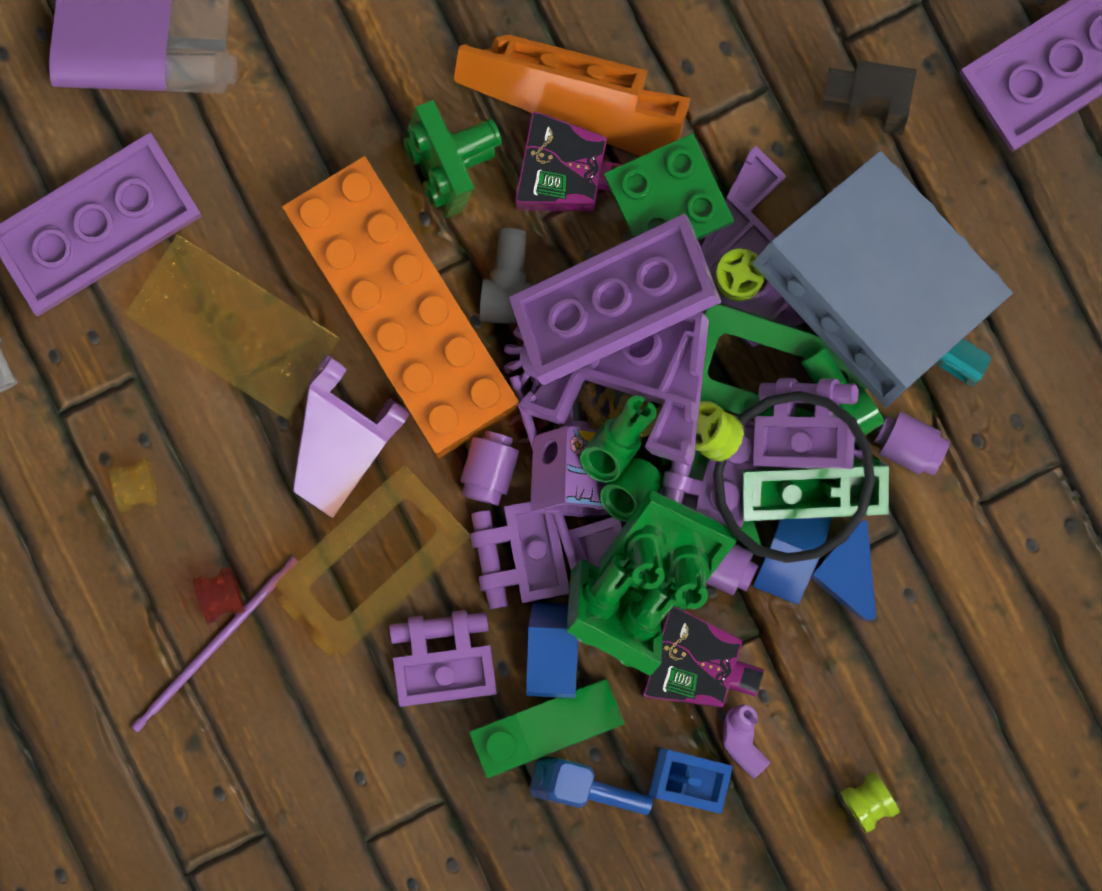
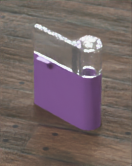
(142, 45)

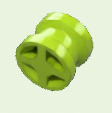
(740, 266)
(718, 443)
(870, 802)

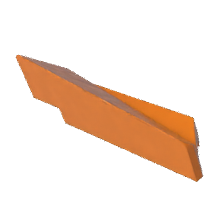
(576, 90)

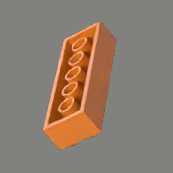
(401, 307)

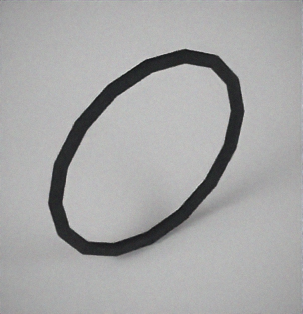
(864, 498)

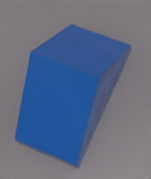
(848, 574)
(791, 579)
(551, 652)
(690, 780)

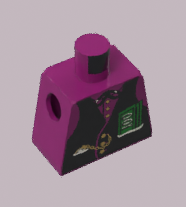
(561, 167)
(699, 664)

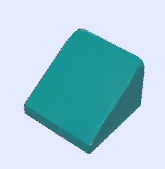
(965, 362)

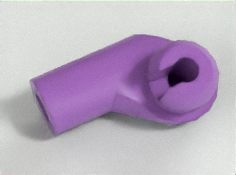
(738, 739)

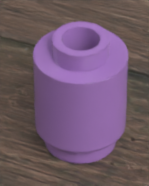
(911, 443)
(489, 468)
(734, 571)

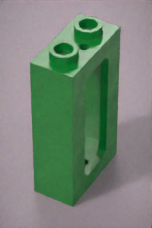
(765, 331)

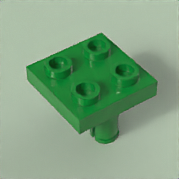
(448, 155)
(668, 185)
(671, 544)
(617, 616)

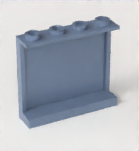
(882, 278)

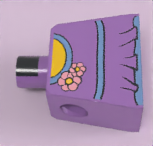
(557, 475)

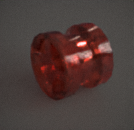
(219, 595)

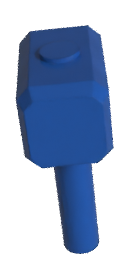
(574, 785)

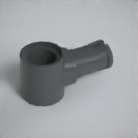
(505, 279)

